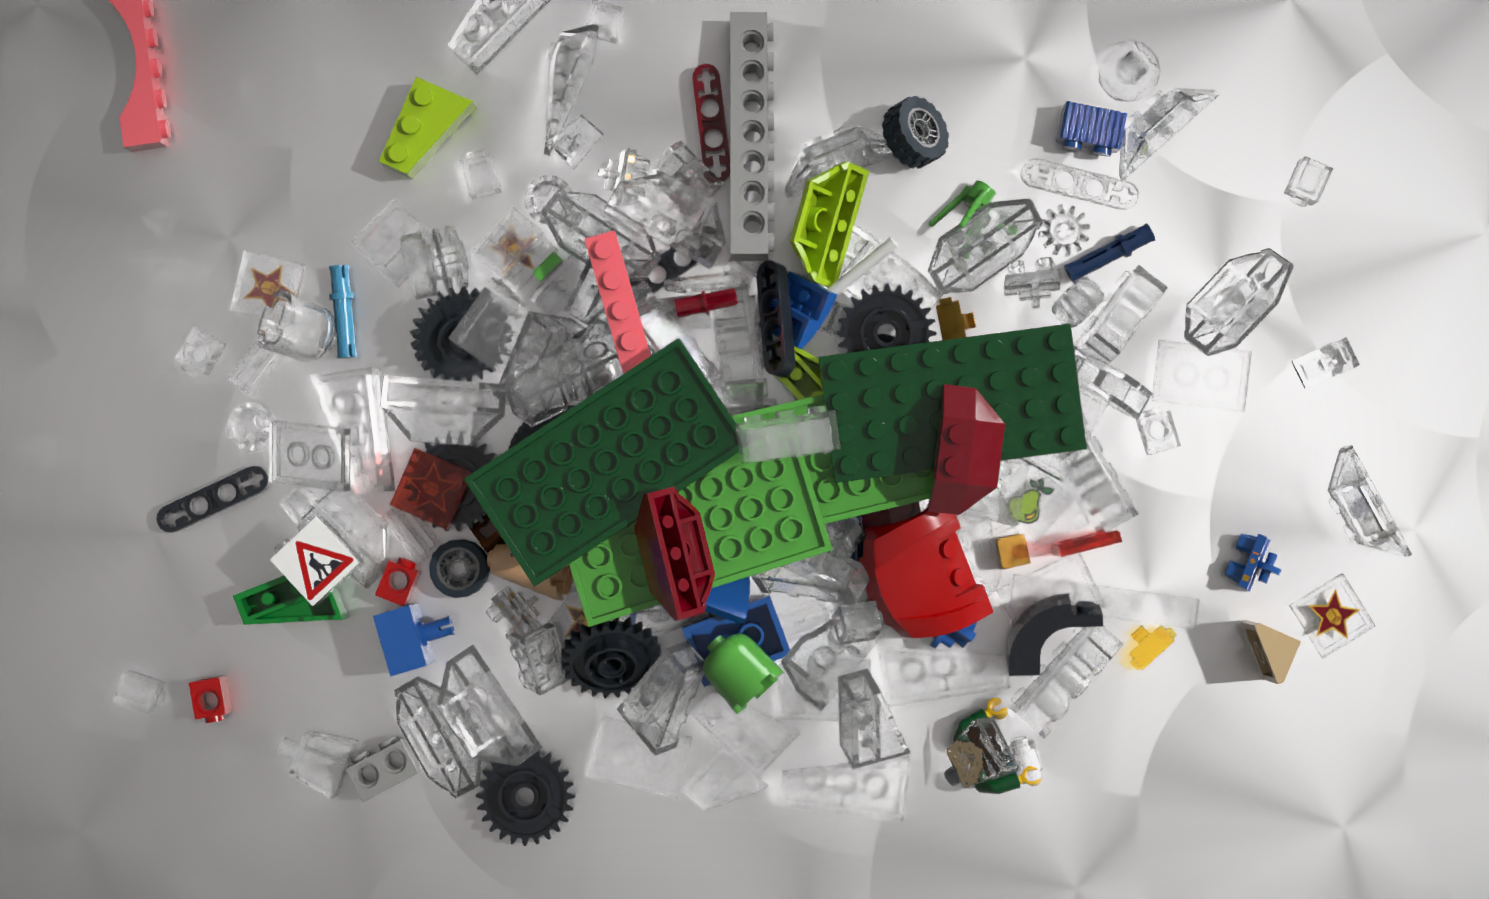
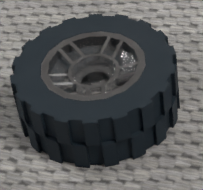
(915, 132)

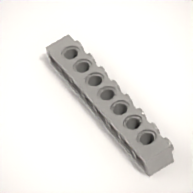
(747, 28)

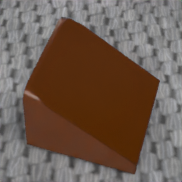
(487, 534)

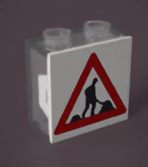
(316, 559)

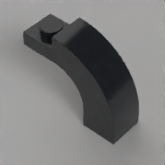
(1039, 624)

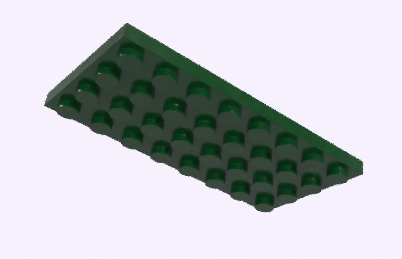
(893, 395)
(593, 463)

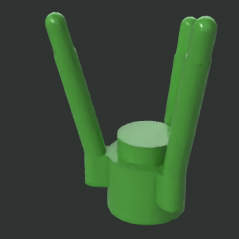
(976, 198)

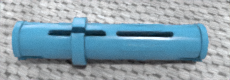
(343, 312)

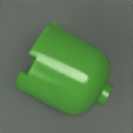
(739, 670)

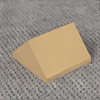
(1271, 649)

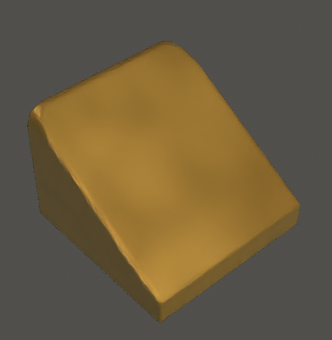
(1012, 551)

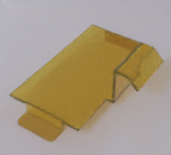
(1150, 645)

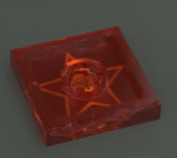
(430, 488)
(1085, 543)

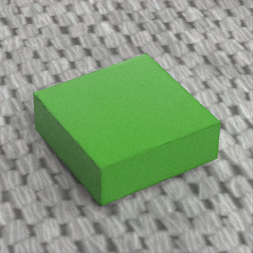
(549, 265)

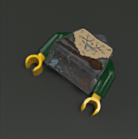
(982, 755)

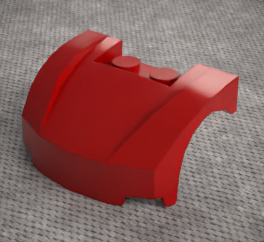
(922, 576)

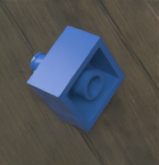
(407, 638)

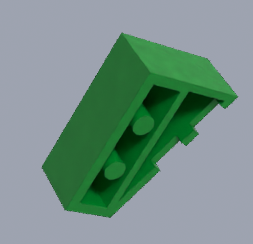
(281, 602)

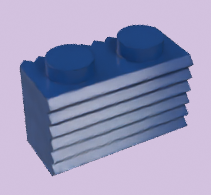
(1091, 128)

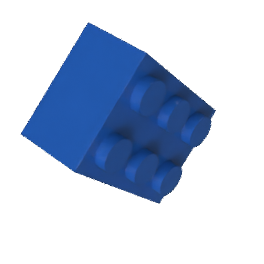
(760, 625)

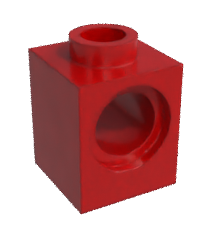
(386, 587)
(217, 686)

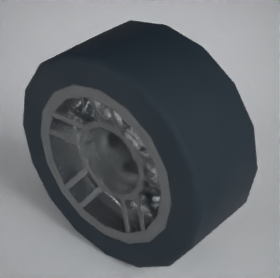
(444, 573)

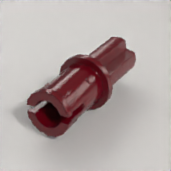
(705, 302)

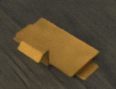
(951, 319)

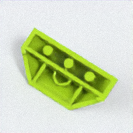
(827, 220)

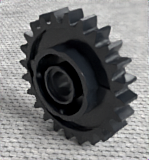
(880, 309)
(432, 337)
(471, 459)
(609, 656)
(521, 818)

